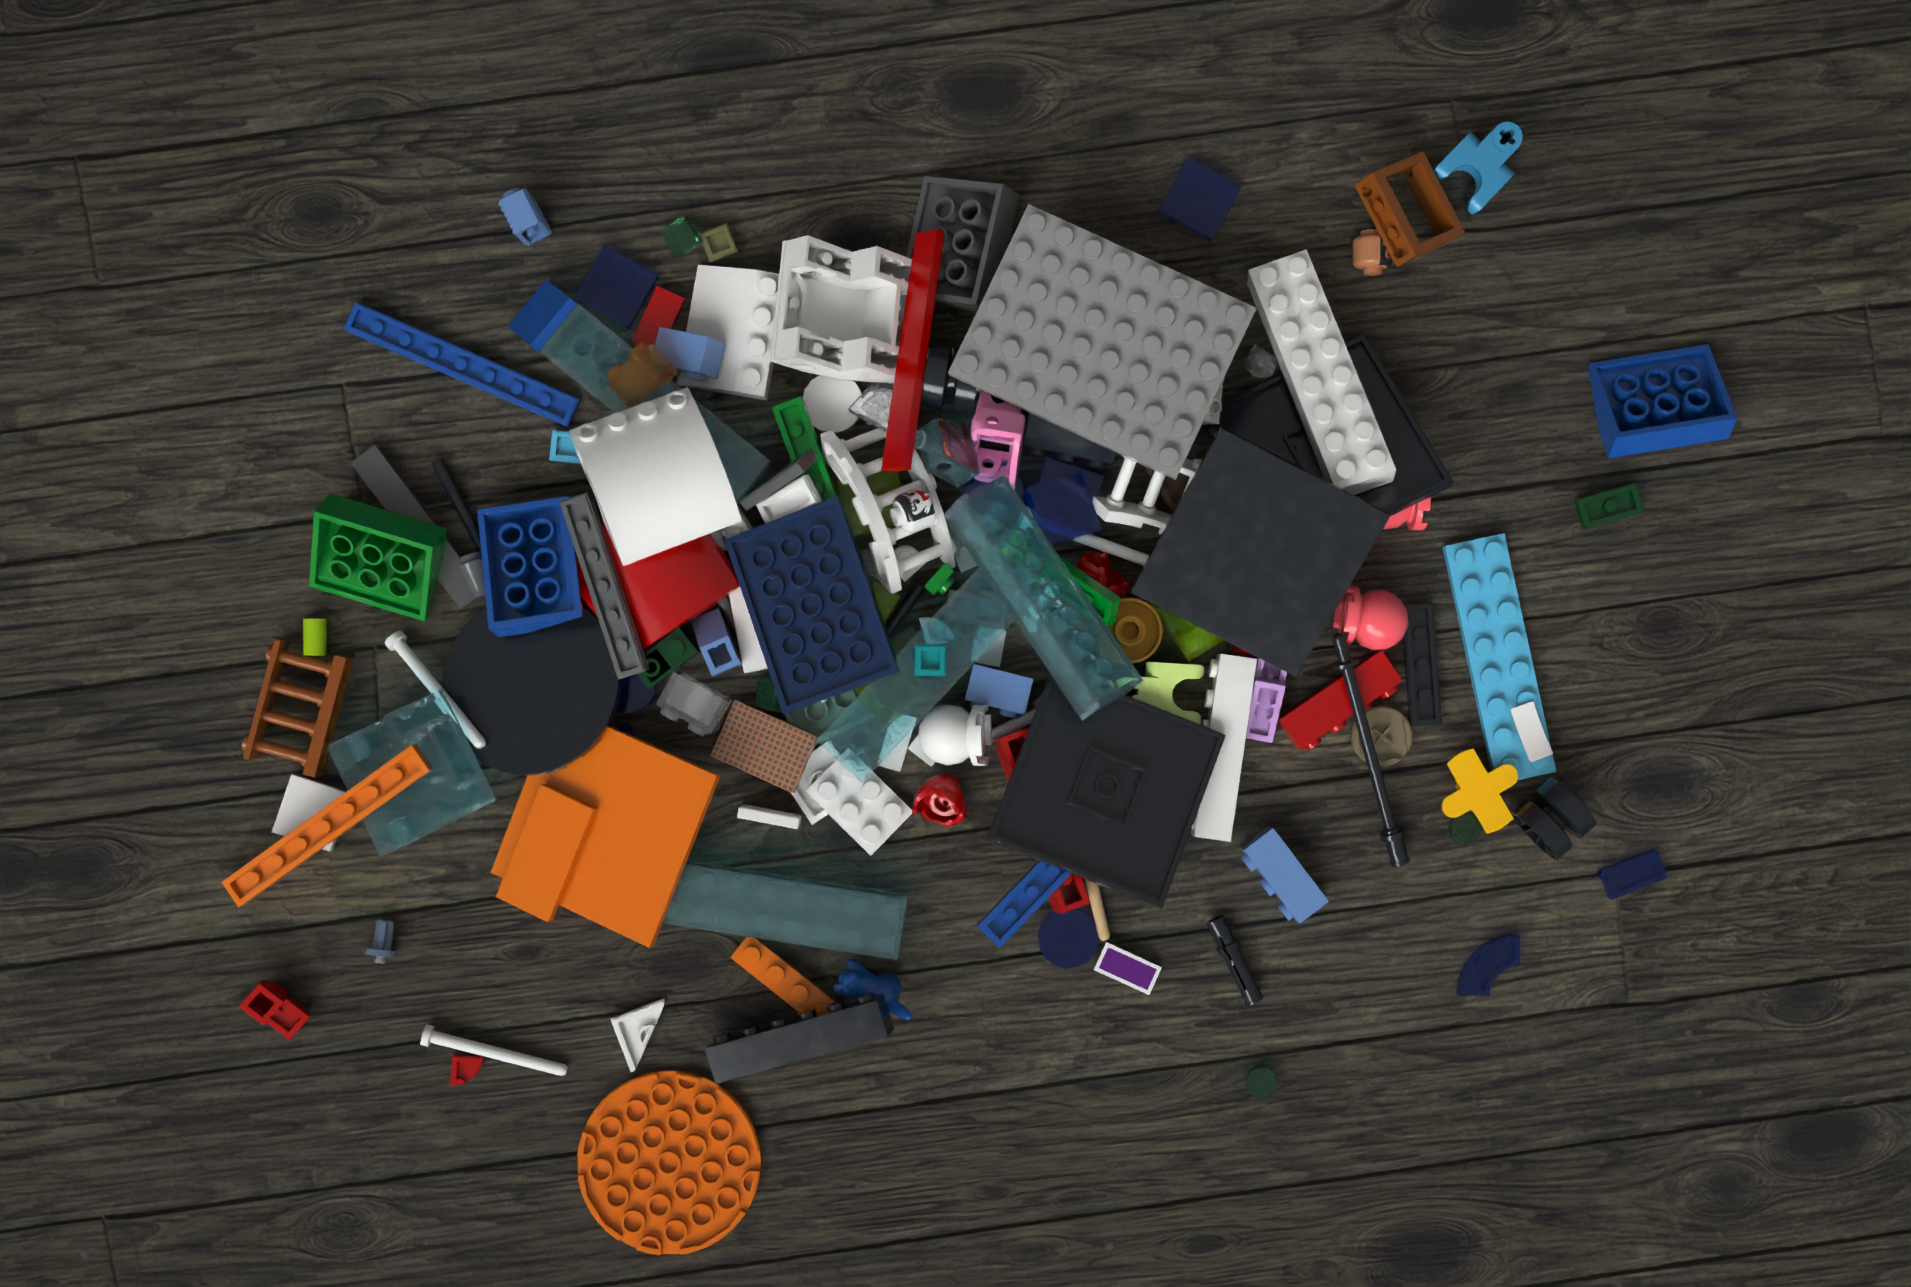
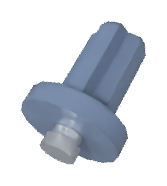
(382, 941)

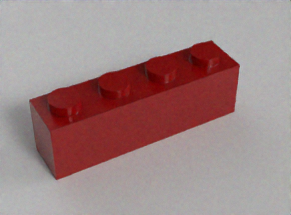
(1330, 704)

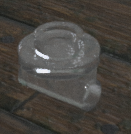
(1261, 362)

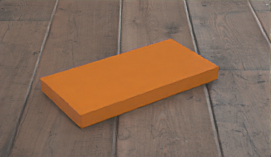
(546, 852)

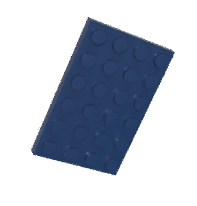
(812, 605)

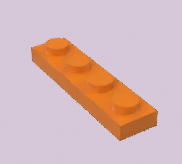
(780, 976)

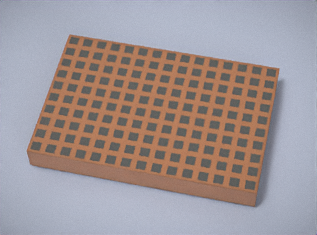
(764, 746)

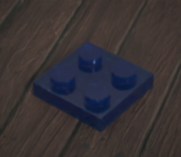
(1199, 199)

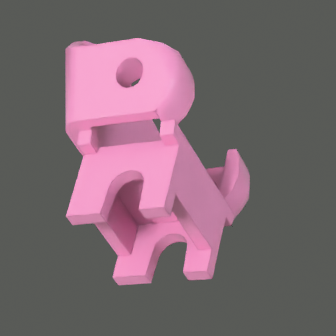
(998, 424)

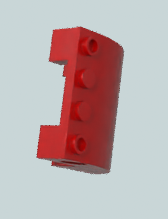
(671, 586)

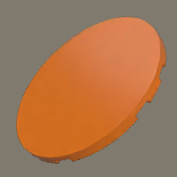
(669, 1162)

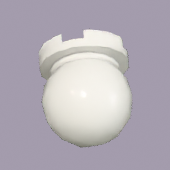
(952, 734)

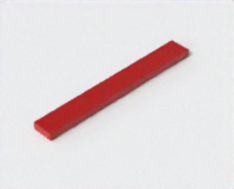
(913, 351)

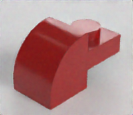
(273, 1006)

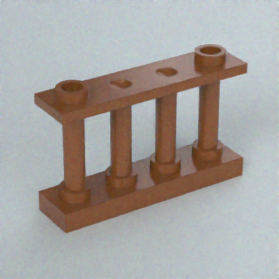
(320, 729)

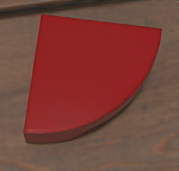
(464, 1067)

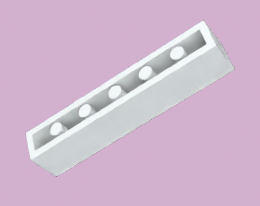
(1227, 714)

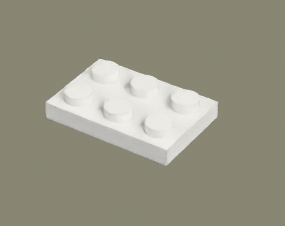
(864, 810)

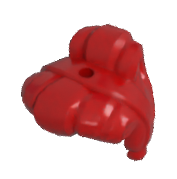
(1098, 568)
(931, 803)

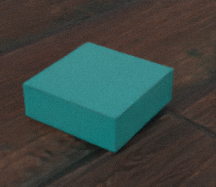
(929, 660)

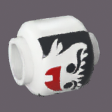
(914, 510)

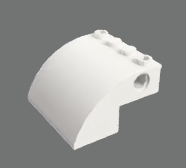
(839, 310)
(656, 475)

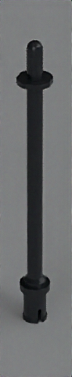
(1392, 833)

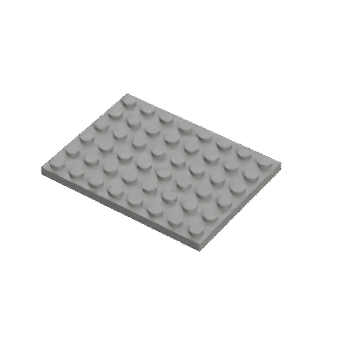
(1102, 341)

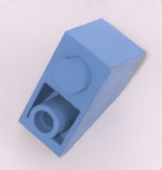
(716, 642)

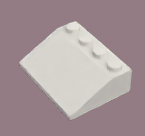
(739, 311)

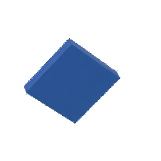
(542, 315)

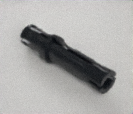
(1229, 949)

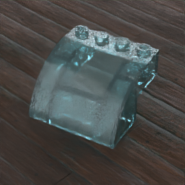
(436, 800)

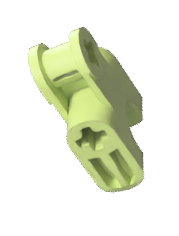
(1159, 685)

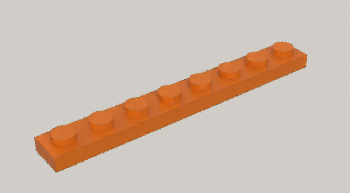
(327, 825)

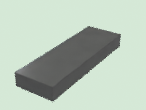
(779, 479)

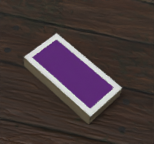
(1127, 968)

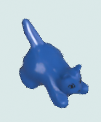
(859, 980)

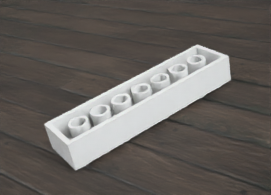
(1320, 374)

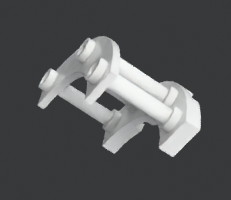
(870, 506)
(1117, 510)

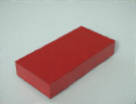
(660, 312)

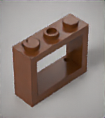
(1390, 218)

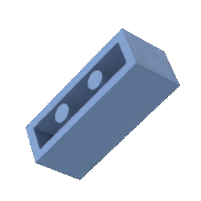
(1282, 875)

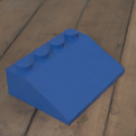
(1660, 401)
(528, 567)

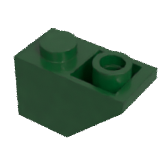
(668, 657)

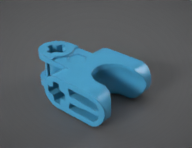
(1484, 162)

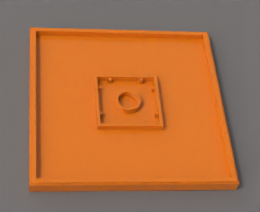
(639, 836)

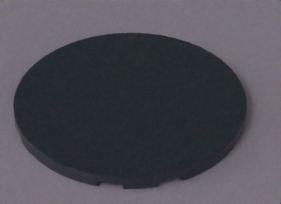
(534, 693)

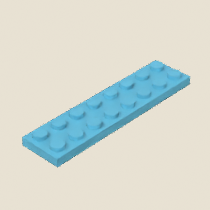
(1495, 648)

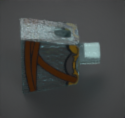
(947, 450)

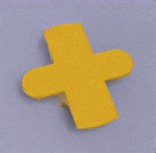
(1479, 791)

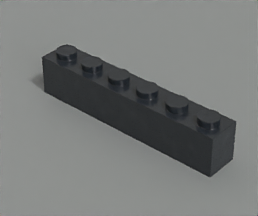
(799, 1038)

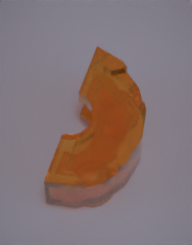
(640, 374)

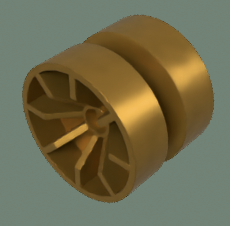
(1137, 629)

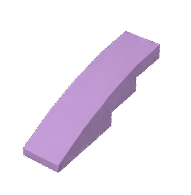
(1265, 701)

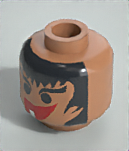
(1370, 253)

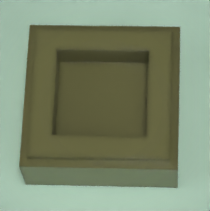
(718, 243)

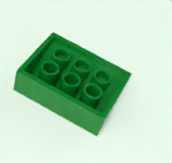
(375, 556)

